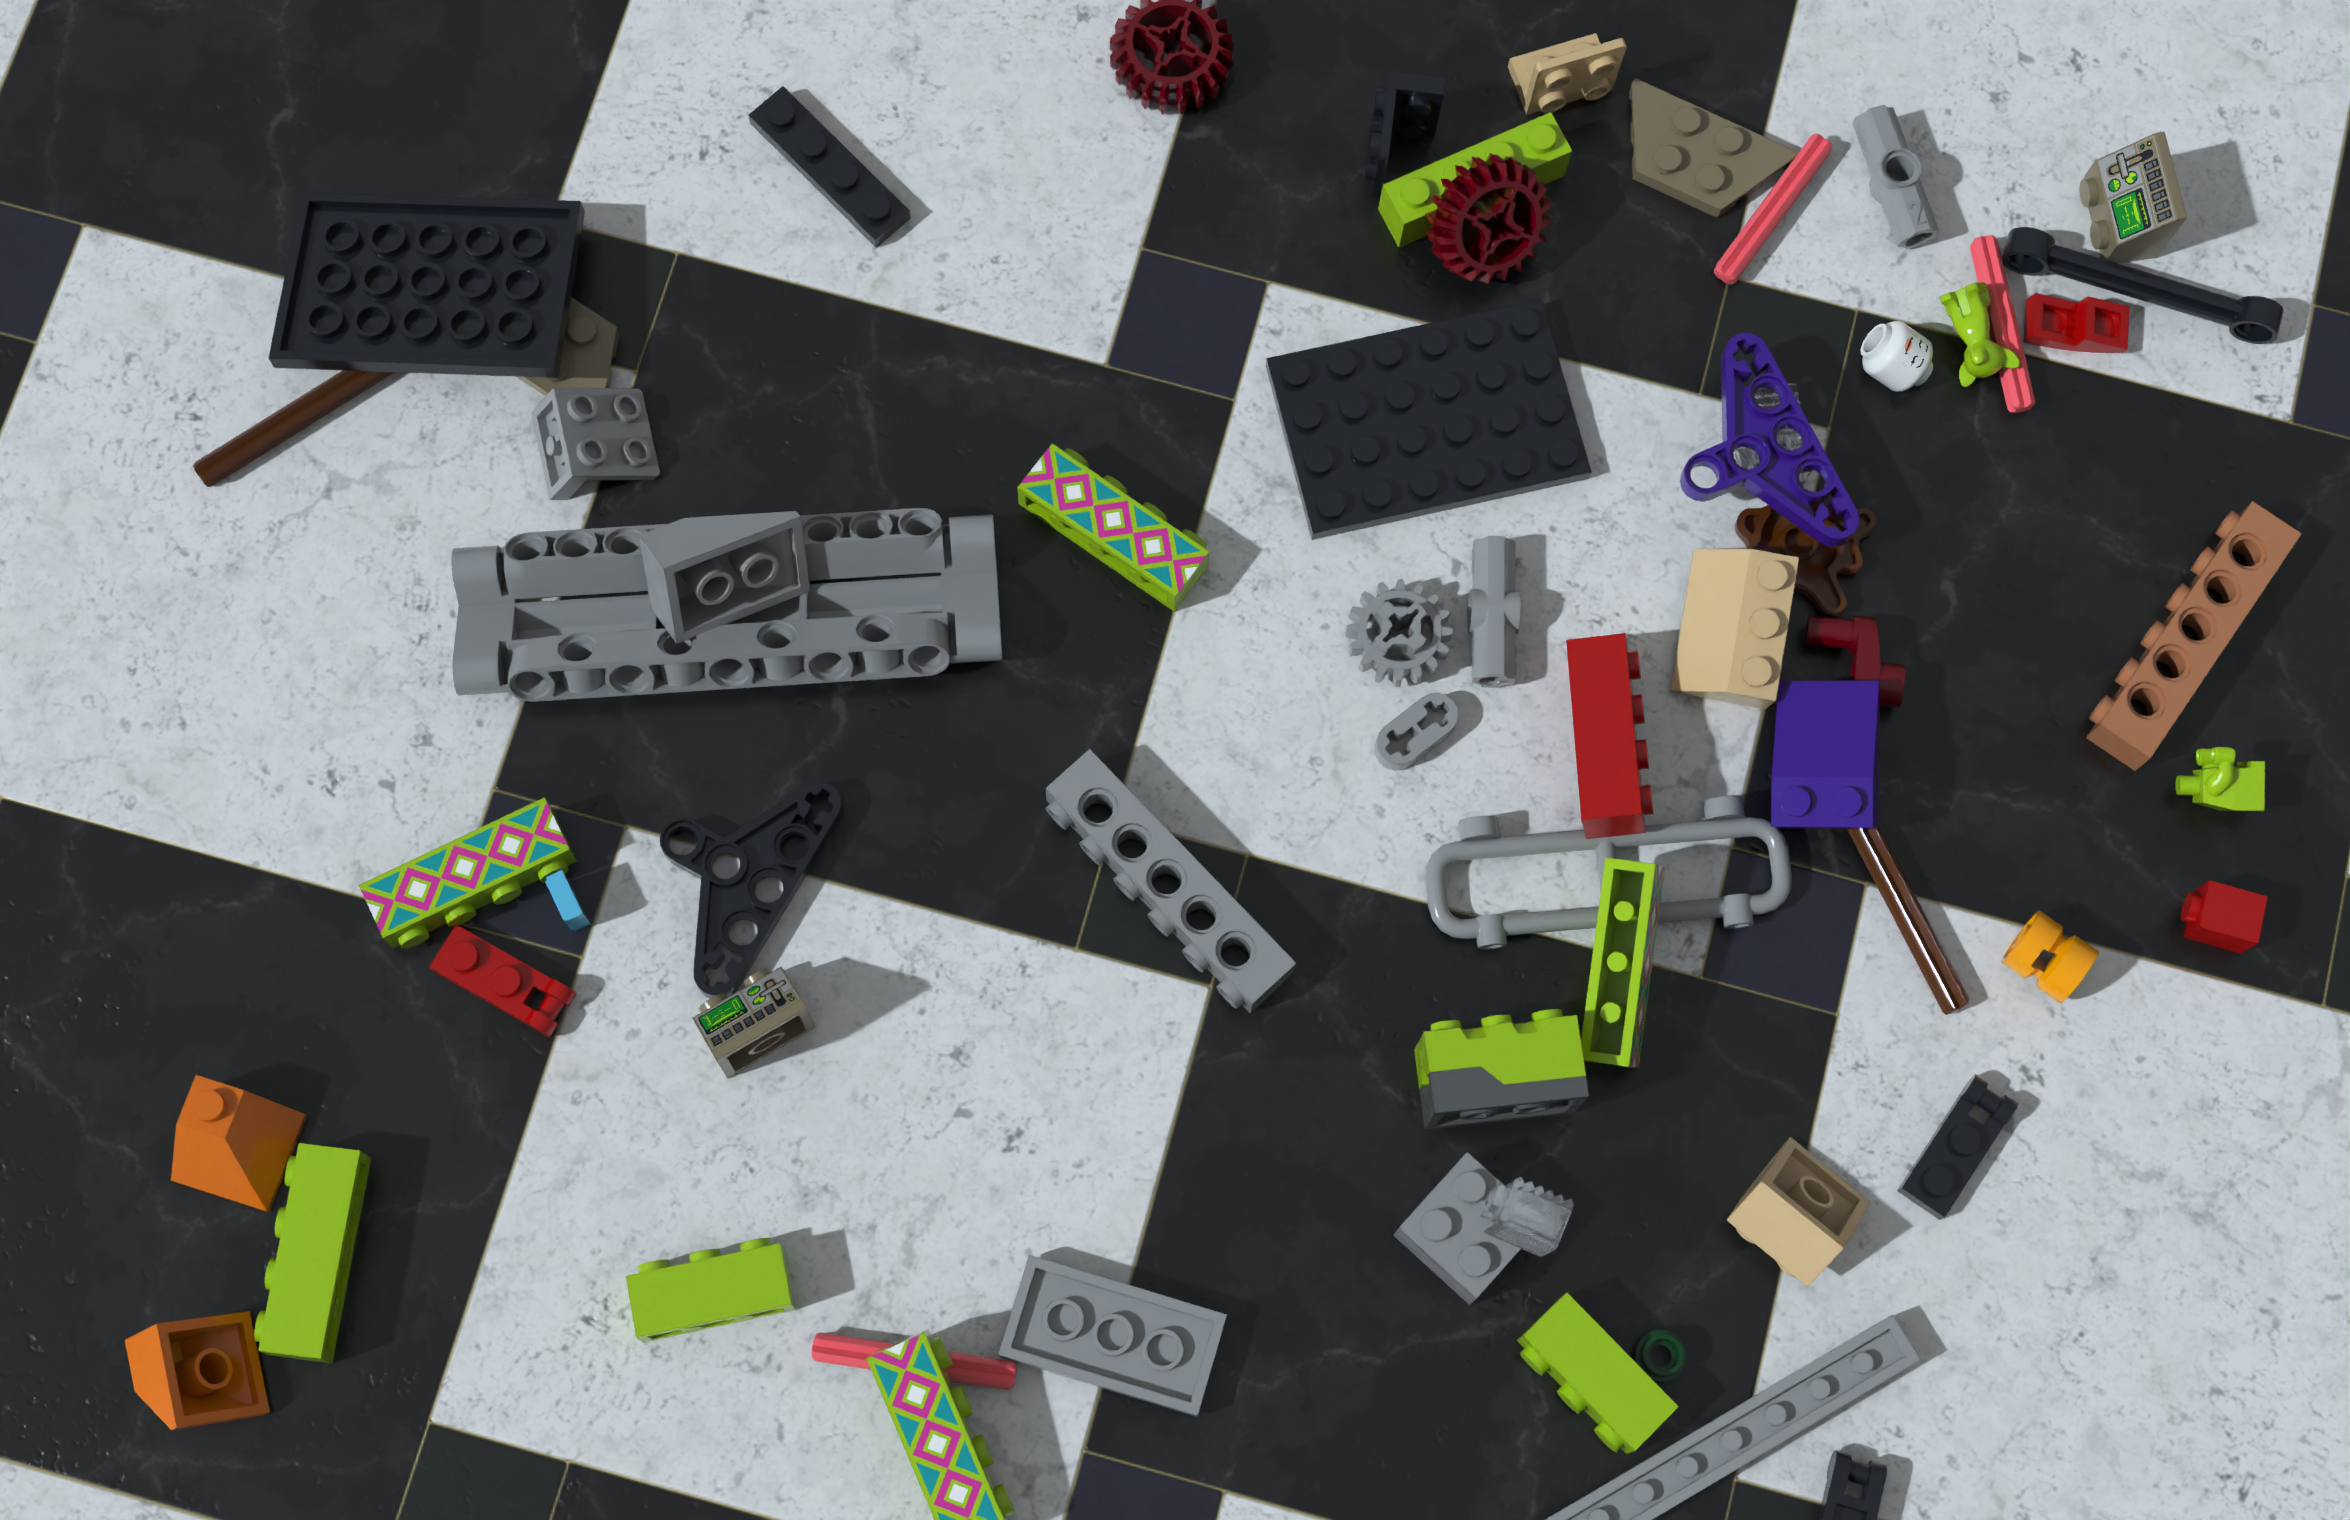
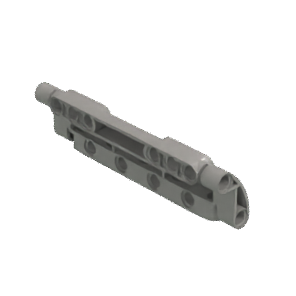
(815, 638)

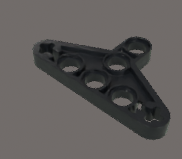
(760, 857)

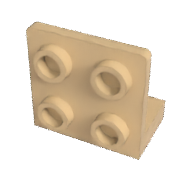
(1566, 72)

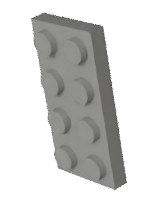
(1112, 1335)

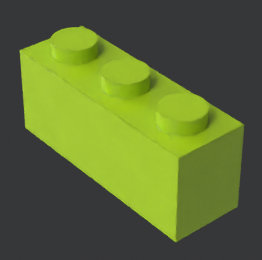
(710, 1290)
(1596, 1375)

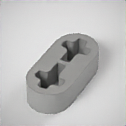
(1423, 740)

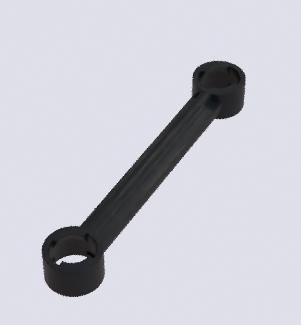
(2248, 318)

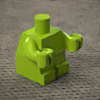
(2222, 784)

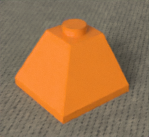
(234, 1143)
(199, 1370)

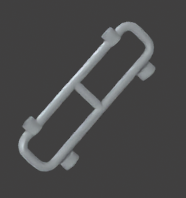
(1482, 840)

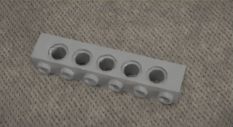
(1091, 783)

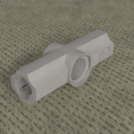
(1902, 201)
(1493, 611)

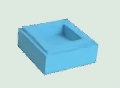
(567, 901)

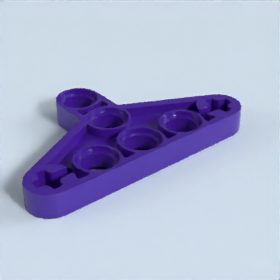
(1778, 470)

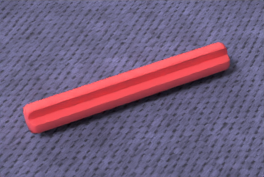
(1772, 209)
(2003, 322)
(965, 1368)

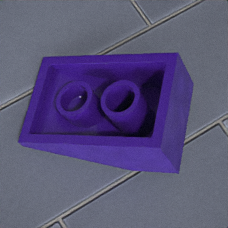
(1826, 755)

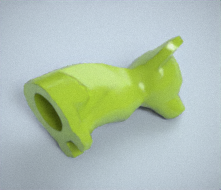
(1971, 321)

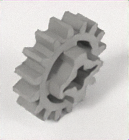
(1410, 648)

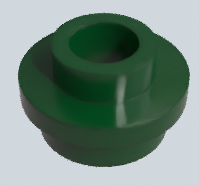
(1676, 1353)

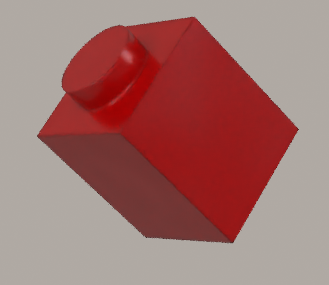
(2224, 916)

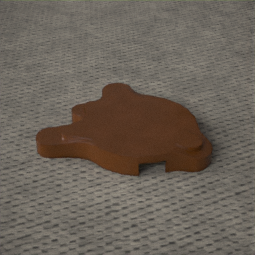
(1818, 564)

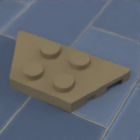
(1697, 152)
(586, 352)

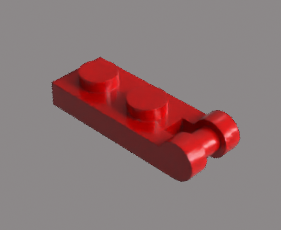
(501, 979)

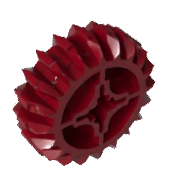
(1182, 75)
(1484, 193)

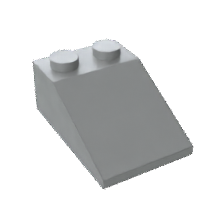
(722, 568)

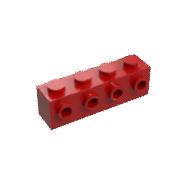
(1606, 736)

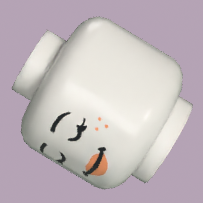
(1897, 356)

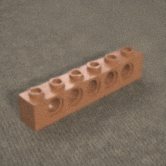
(2265, 545)

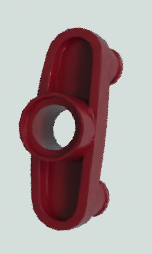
(1862, 641)

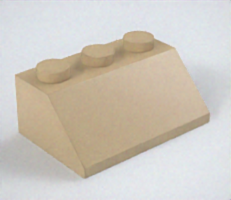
(1734, 626)

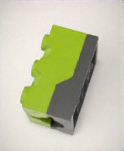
(1500, 1070)

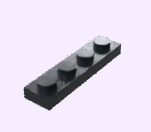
(829, 166)

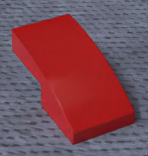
(2082, 326)

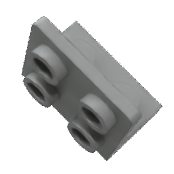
(593, 438)

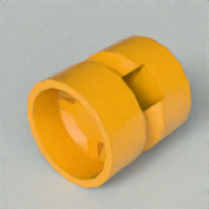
(2063, 968)

